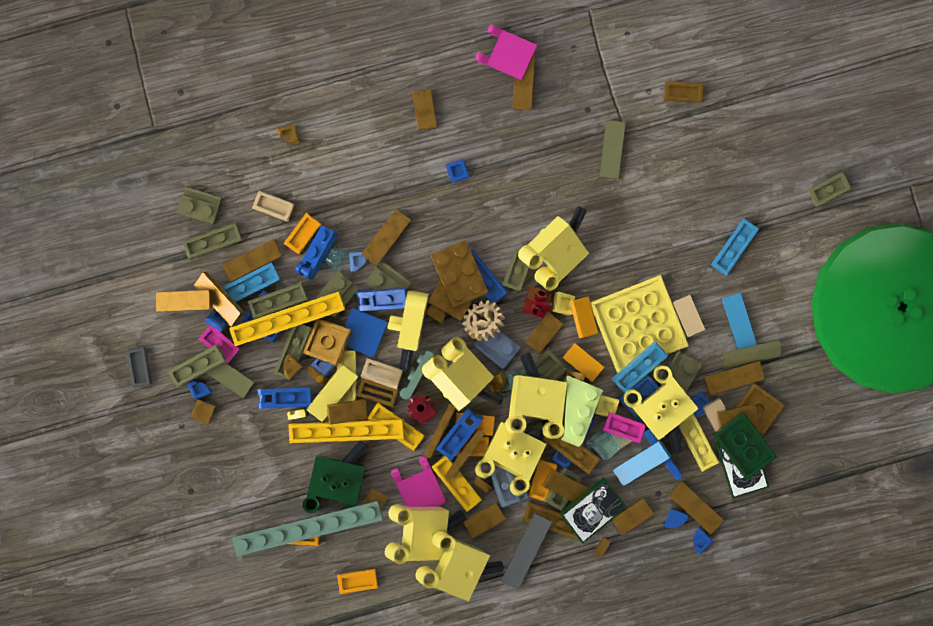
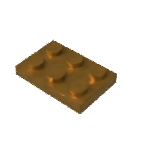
(459, 273)

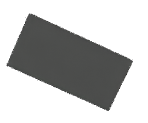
(138, 367)

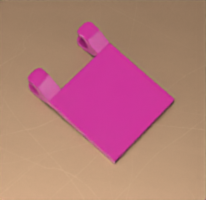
(510, 53)
(421, 488)

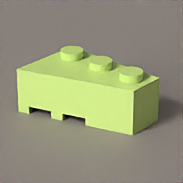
(579, 409)

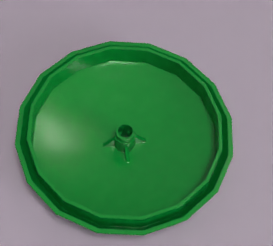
(859, 305)

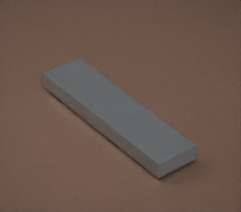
(526, 551)

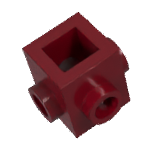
(537, 302)
(428, 411)

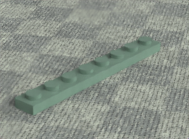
(307, 528)

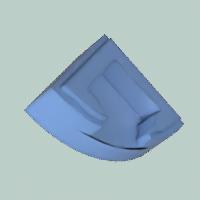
(357, 261)

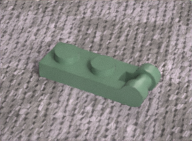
(416, 375)

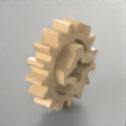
(483, 320)

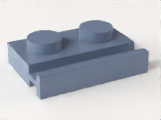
(498, 349)
(501, 481)

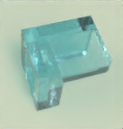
(603, 445)

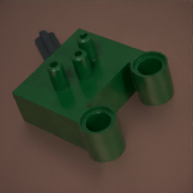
(337, 479)

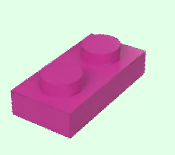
(212, 337)
(624, 427)

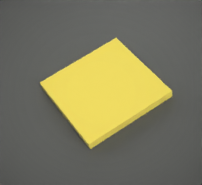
(636, 319)

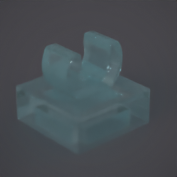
(334, 257)
(509, 378)

